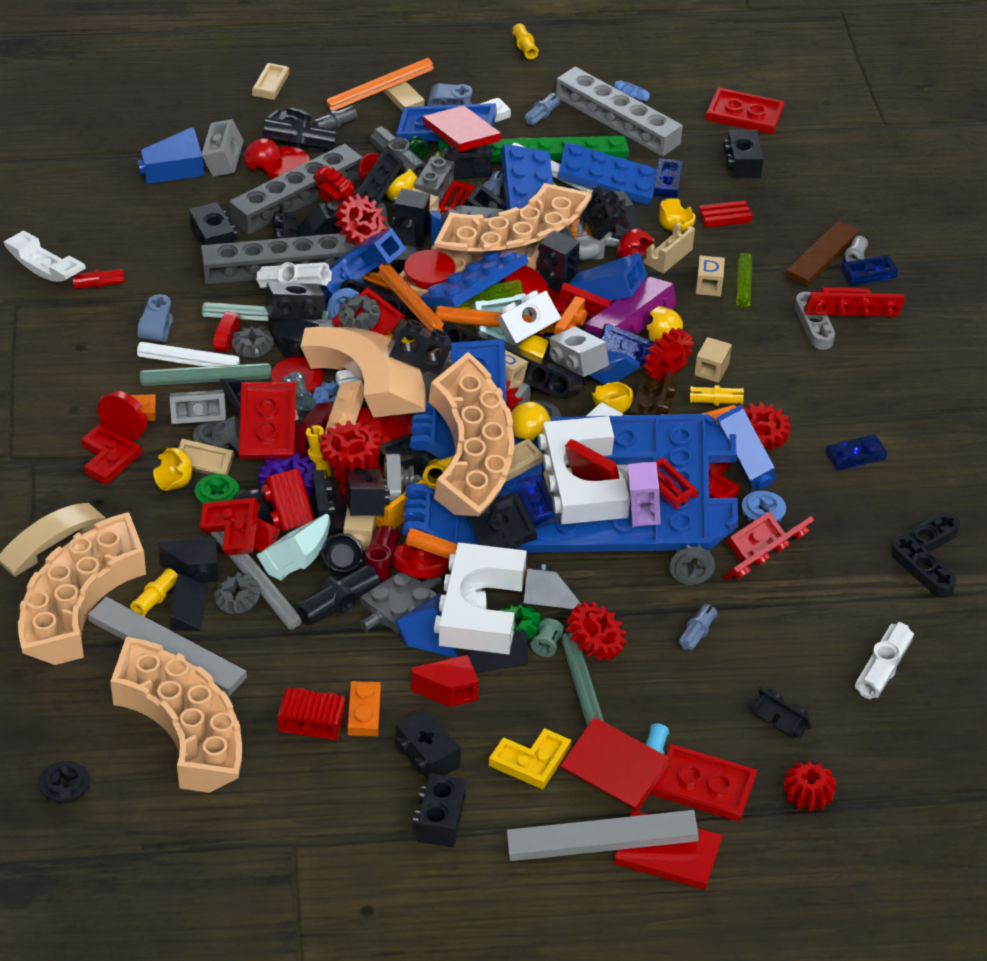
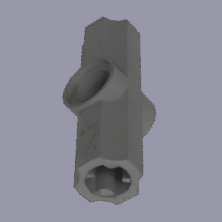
(400, 147)

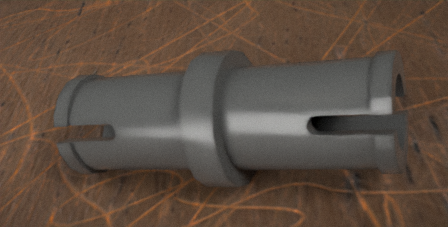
(335, 119)

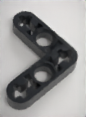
(911, 550)

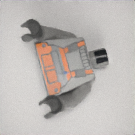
(589, 246)

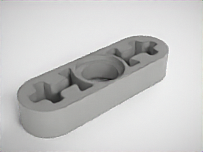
(811, 328)

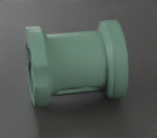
(547, 637)

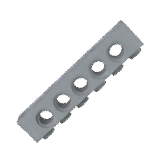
(619, 111)

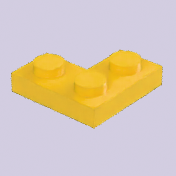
(533, 764)

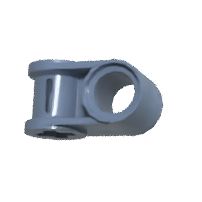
(449, 95)
(156, 319)

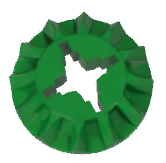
(216, 483)
(530, 619)

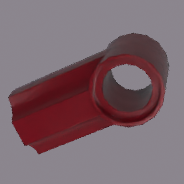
(381, 551)

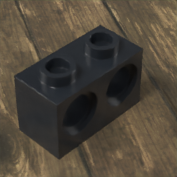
(558, 259)
(415, 352)
(440, 810)

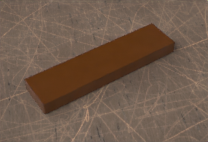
(822, 253)

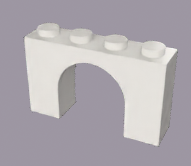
(577, 498)
(473, 569)

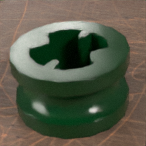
(418, 146)

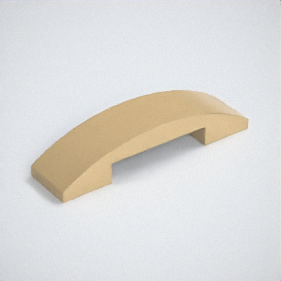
(44, 533)

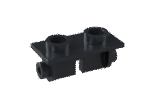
(283, 224)
(772, 705)

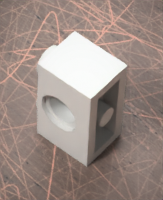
(542, 312)

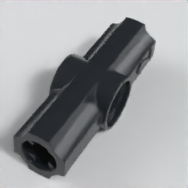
(299, 133)
(337, 594)

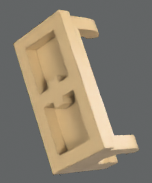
(670, 250)

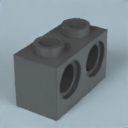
(436, 177)

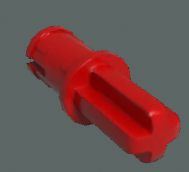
(98, 279)

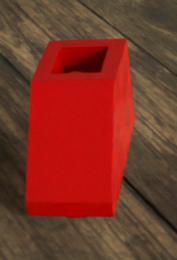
(446, 681)

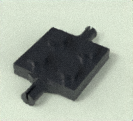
(503, 523)

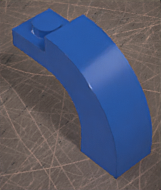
(364, 257)

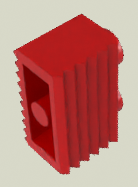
(288, 500)
(311, 713)

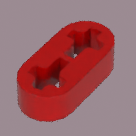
(225, 331)

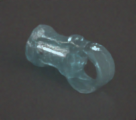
(306, 400)

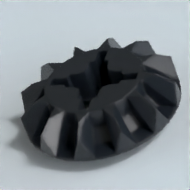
(72, 772)

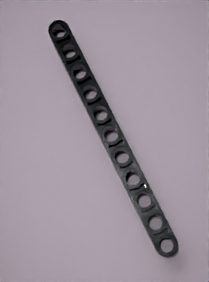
(554, 373)

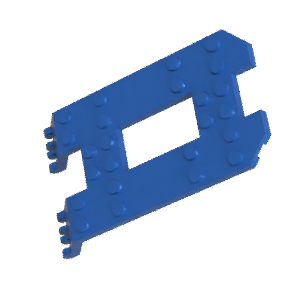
(682, 439)

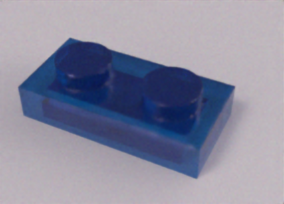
(668, 178)
(869, 270)
(626, 342)
(856, 452)
(536, 500)

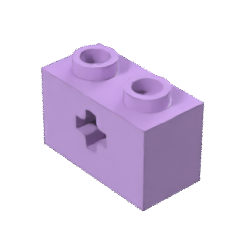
(644, 494)

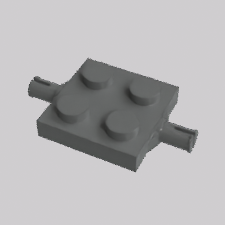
(396, 598)

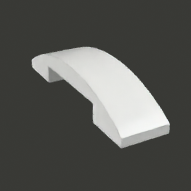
(28, 251)

